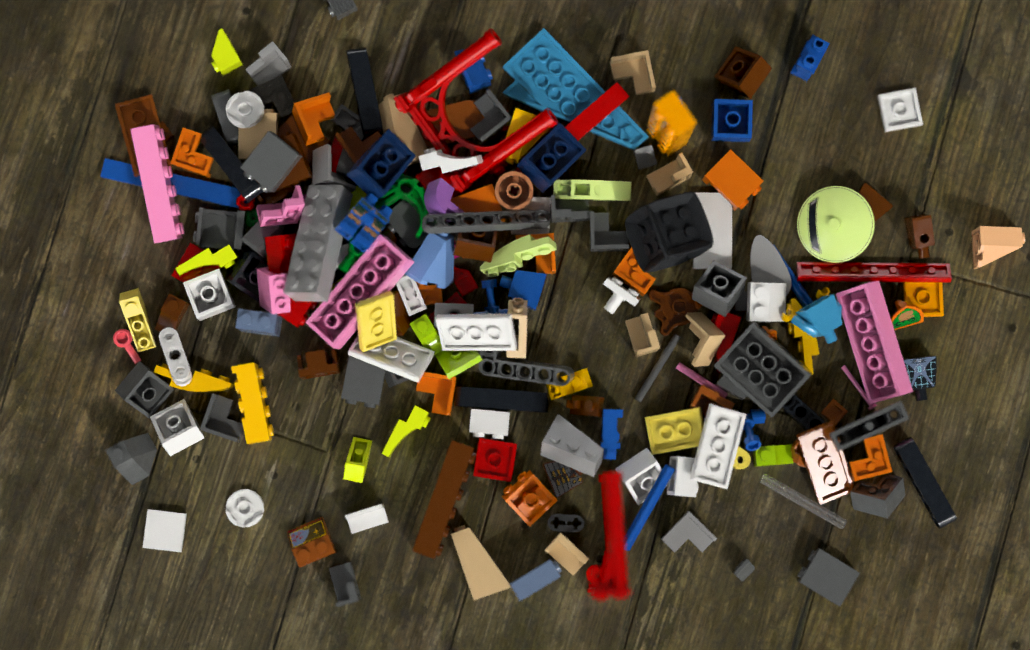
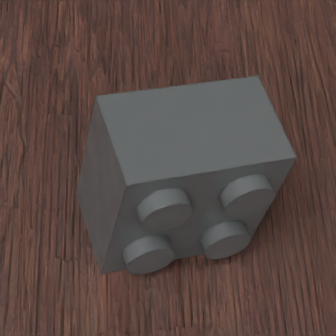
(719, 288)

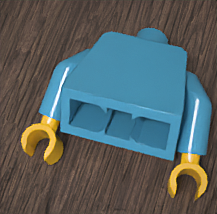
(818, 317)

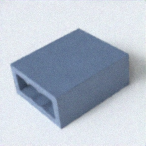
(258, 322)
(536, 579)

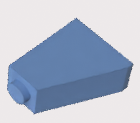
(434, 261)

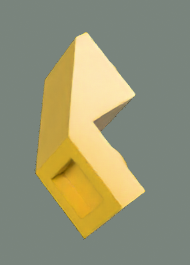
(580, 382)

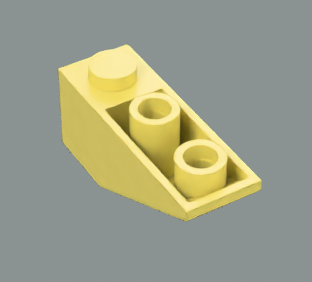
(137, 319)

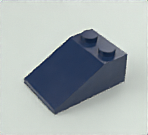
(551, 157)
(381, 165)

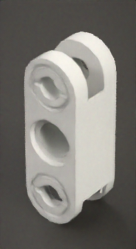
(179, 367)

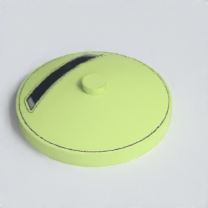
(836, 224)

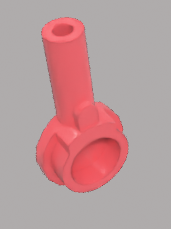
(123, 339)

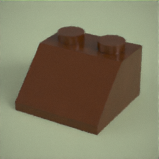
(743, 72)
(476, 244)

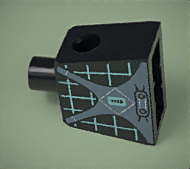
(921, 375)

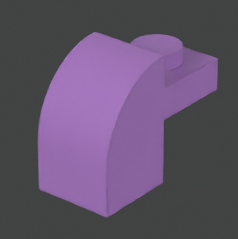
(438, 198)

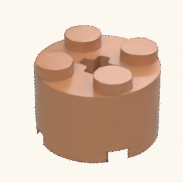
(515, 180)

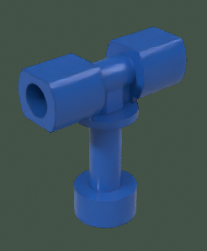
(492, 308)
(755, 416)

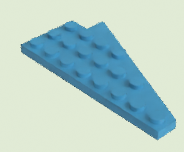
(553, 80)

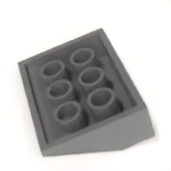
(763, 369)

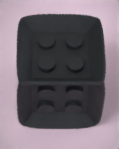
(669, 231)

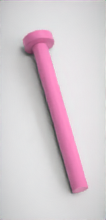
(858, 387)

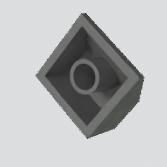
(144, 389)

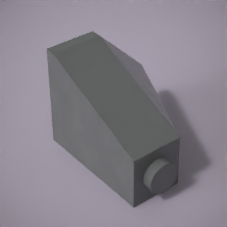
(256, 237)
(133, 457)

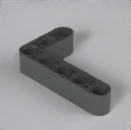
(517, 369)

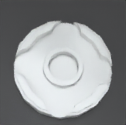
(245, 109)
(245, 508)

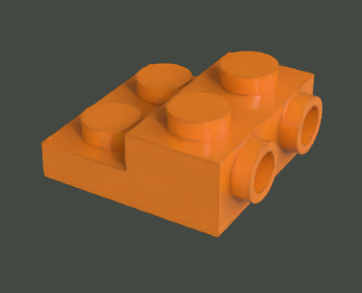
(528, 497)

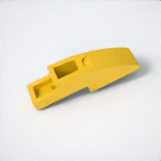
(807, 345)
(201, 381)

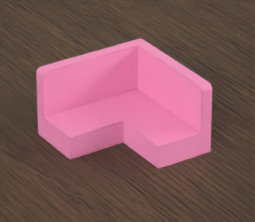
(282, 213)

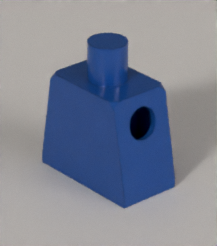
(525, 286)

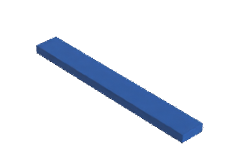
(184, 185)

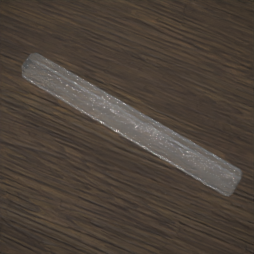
(803, 501)

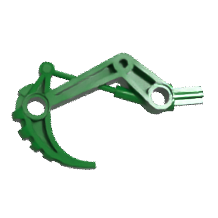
(414, 197)

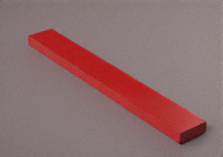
(593, 114)
(873, 272)

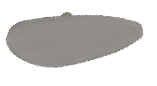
(767, 263)

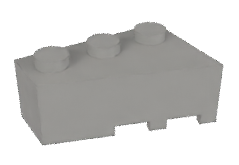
(571, 447)

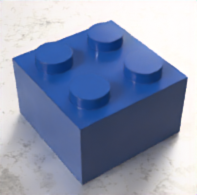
(732, 120)

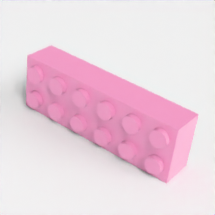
(156, 183)
(371, 275)
(874, 342)

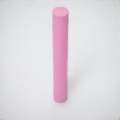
(701, 380)

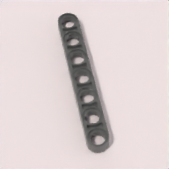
(478, 225)

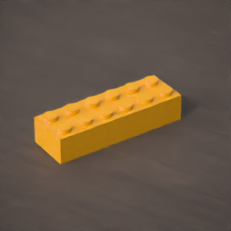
(670, 124)

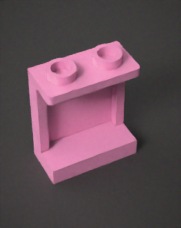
(271, 291)

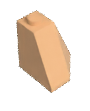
(994, 242)

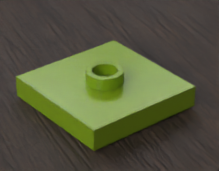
(457, 361)

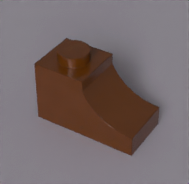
(171, 313)

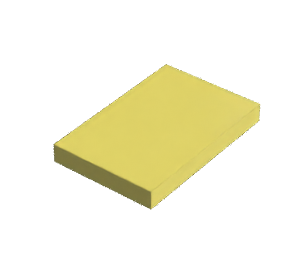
(376, 321)
(674, 430)

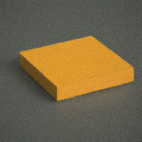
(926, 296)

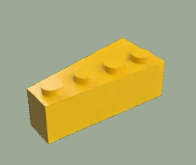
(253, 403)

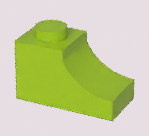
(427, 334)
(773, 455)

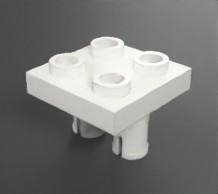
(620, 294)

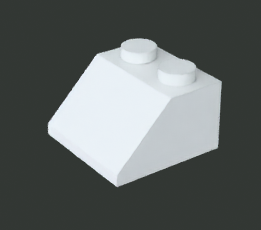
(209, 294)
(766, 301)
(177, 427)
(640, 474)

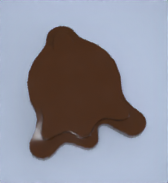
(673, 308)

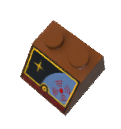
(311, 542)

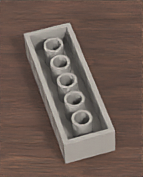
(317, 243)

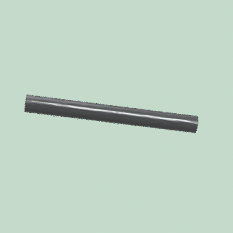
(657, 368)

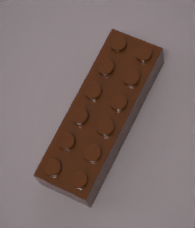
(443, 500)

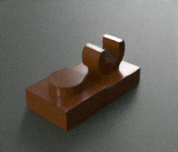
(586, 405)

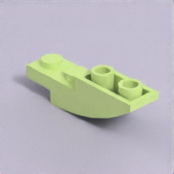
(592, 190)
(511, 255)

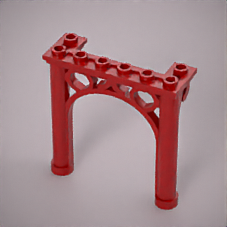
(443, 77)
(613, 570)

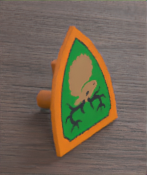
(906, 315)

